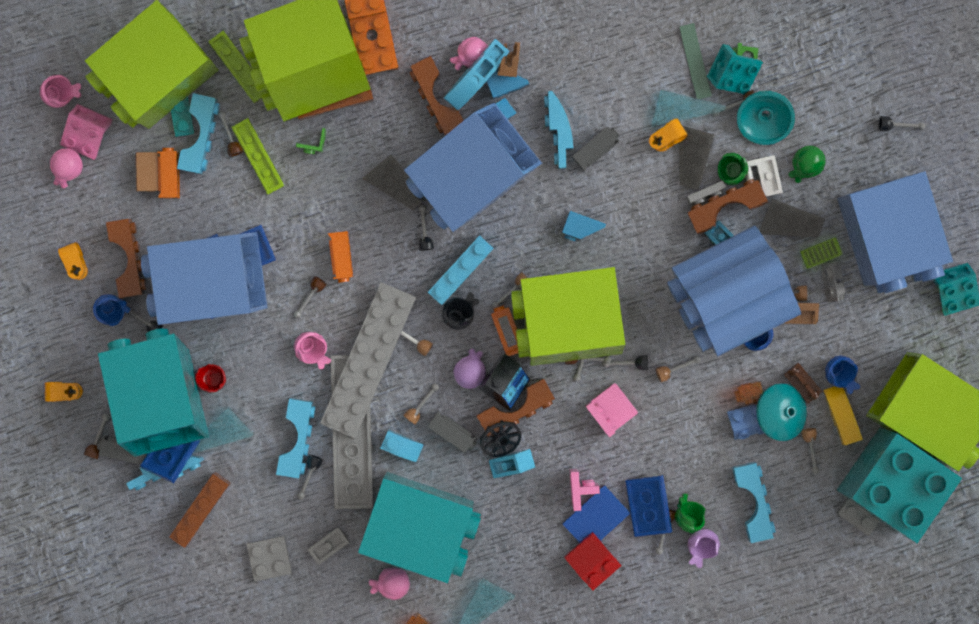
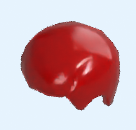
(210, 378)

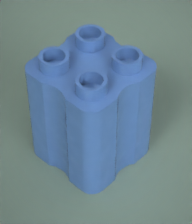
(733, 292)

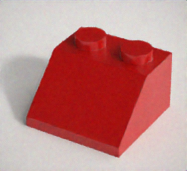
(592, 561)

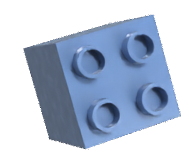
(471, 167)
(896, 233)
(205, 278)

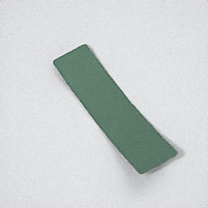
(695, 61)

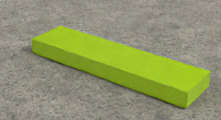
(235, 63)
(258, 156)

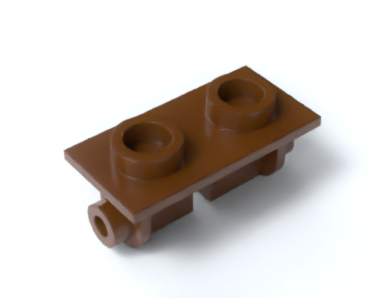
(803, 383)

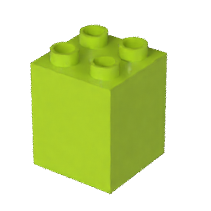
(303, 57)
(149, 67)
(569, 316)
(931, 411)

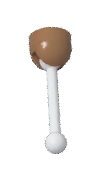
(423, 346)

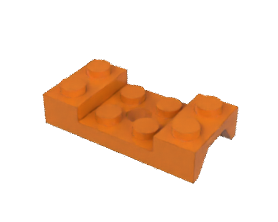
(376, 54)

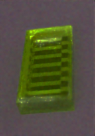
(821, 252)

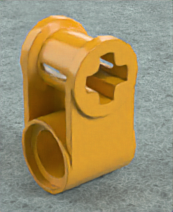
(669, 134)
(73, 257)
(60, 391)

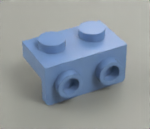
(744, 422)

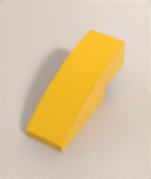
(842, 415)

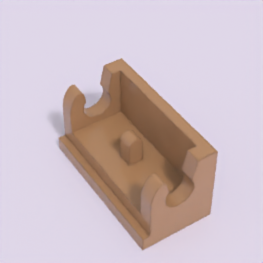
(509, 64)
(146, 171)
(808, 315)

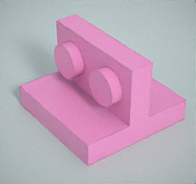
(577, 489)

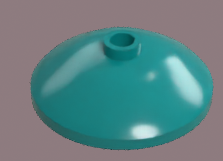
(769, 127)
(774, 415)

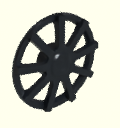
(500, 438)

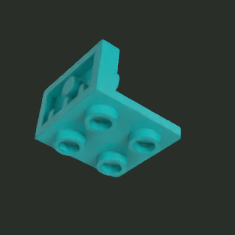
(733, 71)
(958, 289)

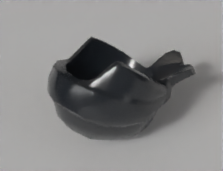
(459, 312)

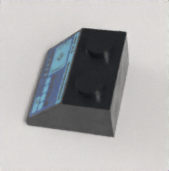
(505, 381)

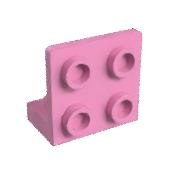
(85, 131)
(611, 409)

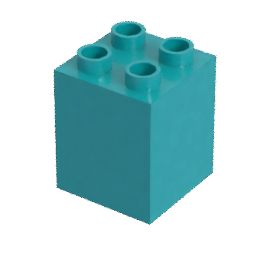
(152, 393)
(899, 484)
(420, 528)

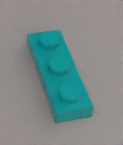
(182, 119)

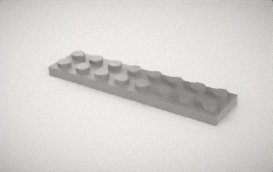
(368, 360)
(351, 457)

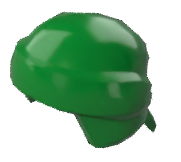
(807, 163)
(732, 168)
(689, 515)

